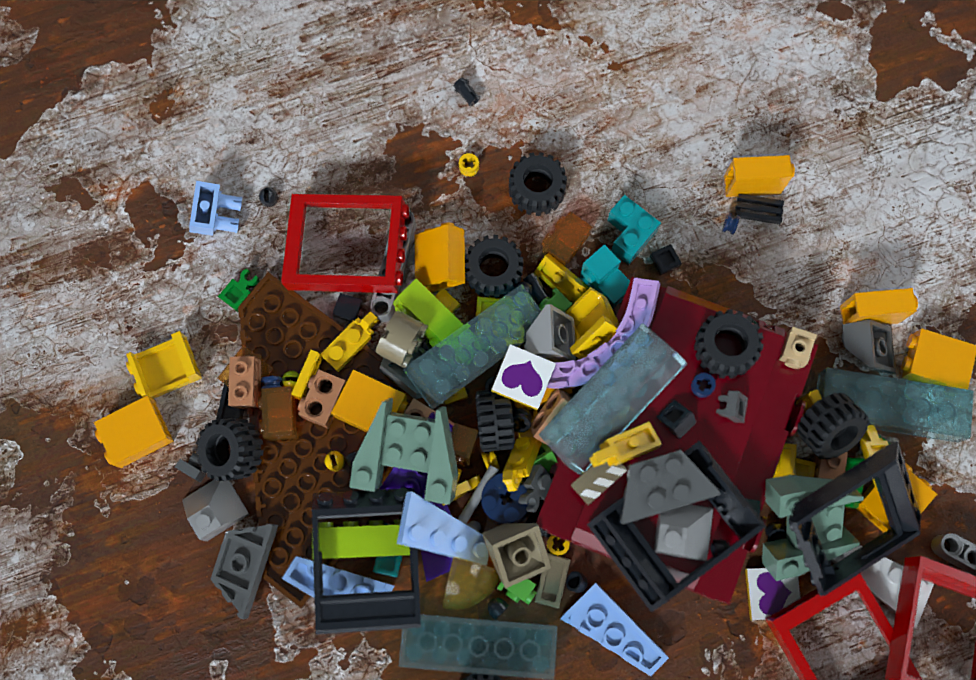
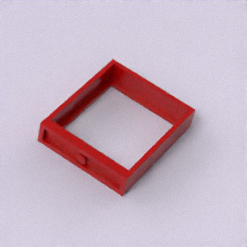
(343, 283)
(915, 570)
(813, 603)

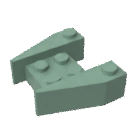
(408, 444)
(782, 556)

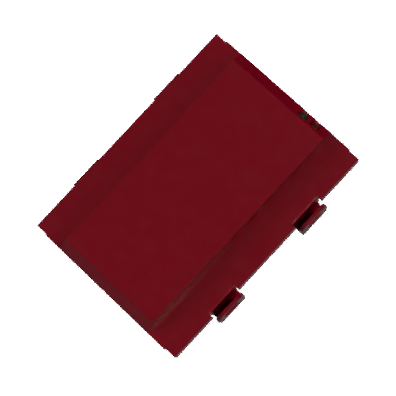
(743, 450)

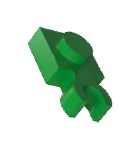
(237, 292)

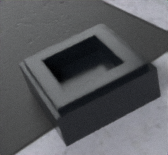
(665, 259)
(347, 307)

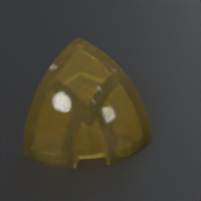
(468, 584)

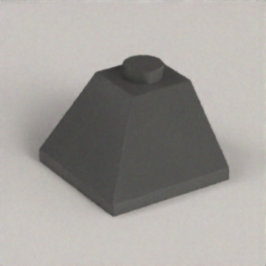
(871, 344)

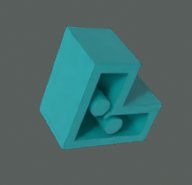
(636, 228)
(603, 275)

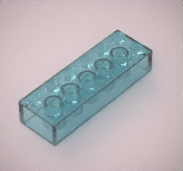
(473, 347)
(612, 398)
(904, 404)
(480, 647)

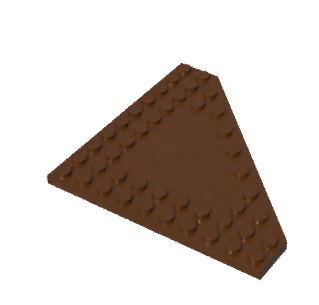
(283, 332)

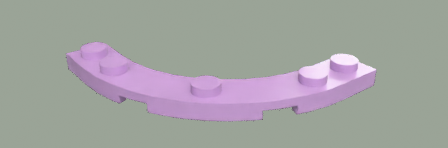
(639, 311)

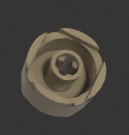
(401, 339)

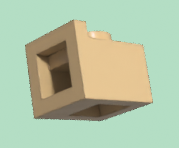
(799, 338)

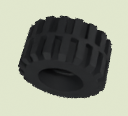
(537, 167)
(493, 249)
(742, 330)
(494, 421)
(833, 425)
(214, 449)

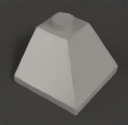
(551, 335)
(213, 509)
(684, 532)

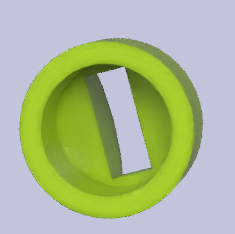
(290, 374)

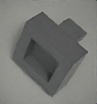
(735, 406)
(191, 468)

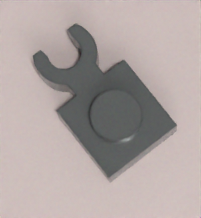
(537, 487)

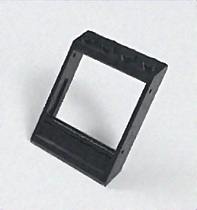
(899, 503)
(639, 560)
(362, 610)

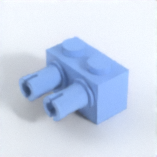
(204, 208)

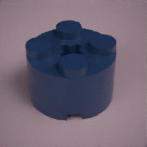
(493, 504)

